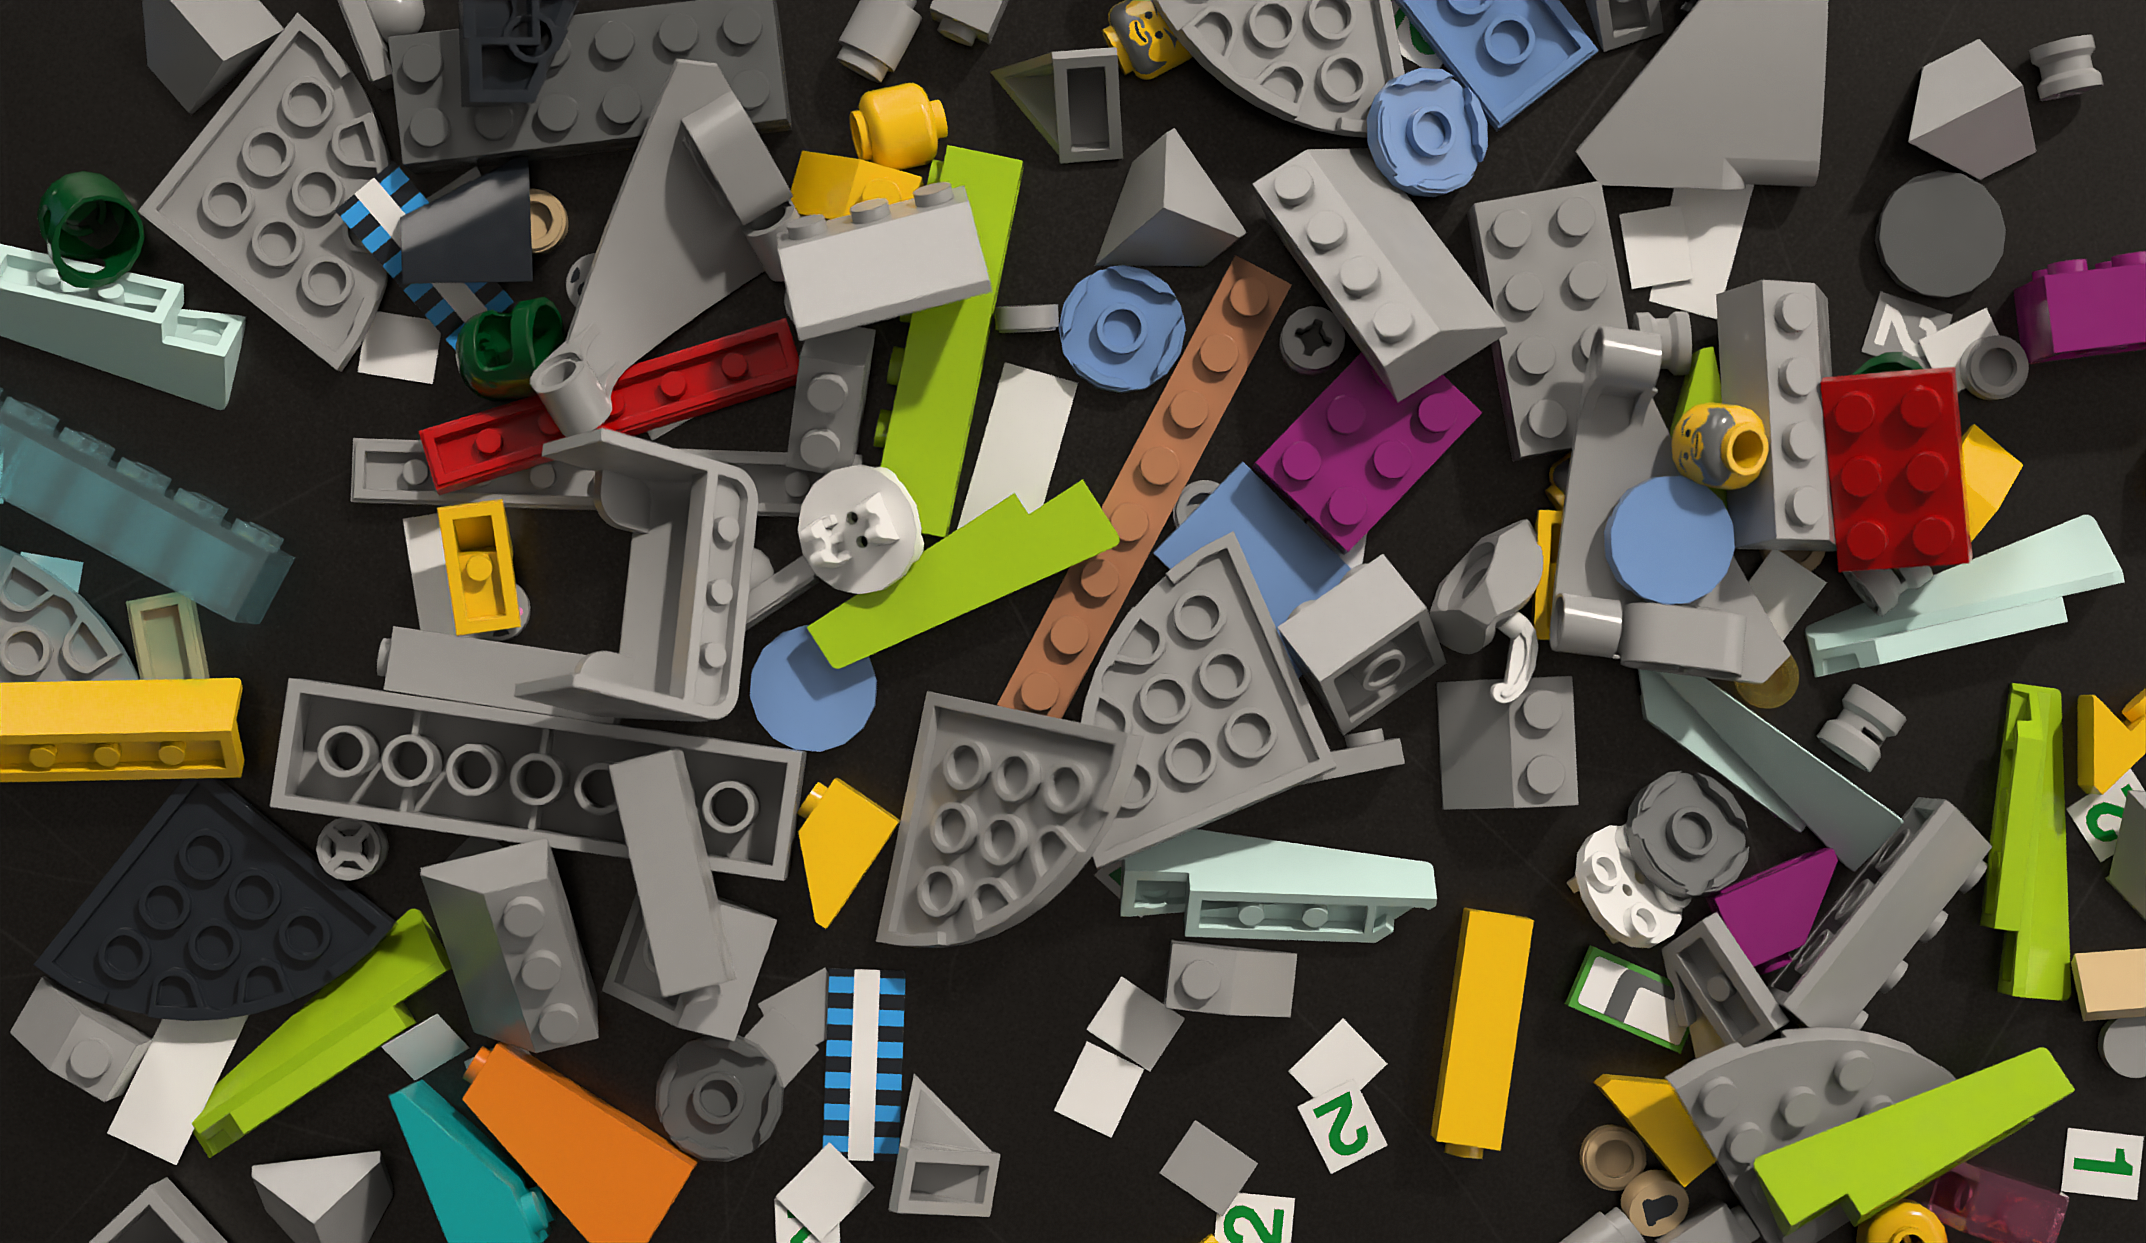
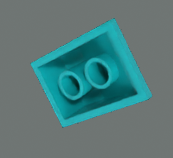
(469, 1178)

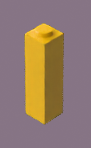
(1481, 1032)

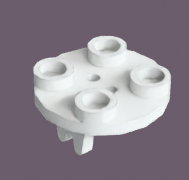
(884, 516)
(1619, 893)

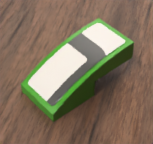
(1628, 998)

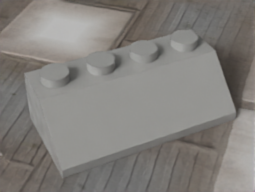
(1377, 266)
(1773, 363)
(1881, 917)

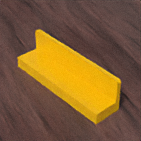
(120, 730)

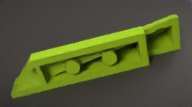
(967, 570)
(2028, 852)
(326, 1034)
(1907, 1144)

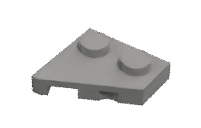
(1718, 989)

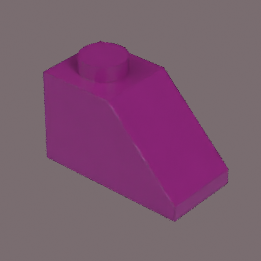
(1775, 907)

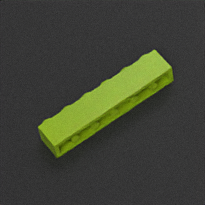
(947, 349)

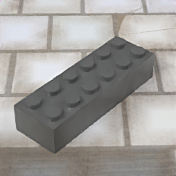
(595, 86)

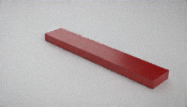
(642, 400)

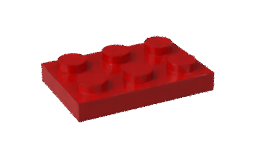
(1896, 469)

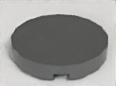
(1940, 235)
(1687, 834)
(719, 1097)

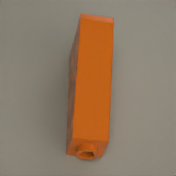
(581, 1151)

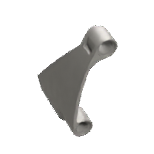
(1722, 102)
(682, 235)
(1615, 447)

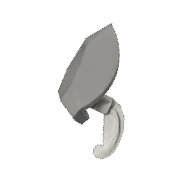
(1486, 594)

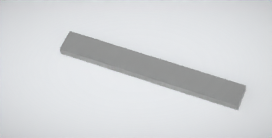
(400, 474)

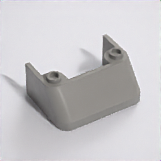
(683, 586)

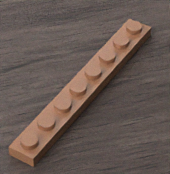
(1148, 489)

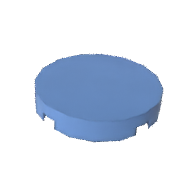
(1426, 132)
(1122, 329)
(1669, 540)
(805, 698)

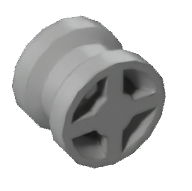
(2066, 67)
(1675, 339)
(1308, 352)
(335, 848)

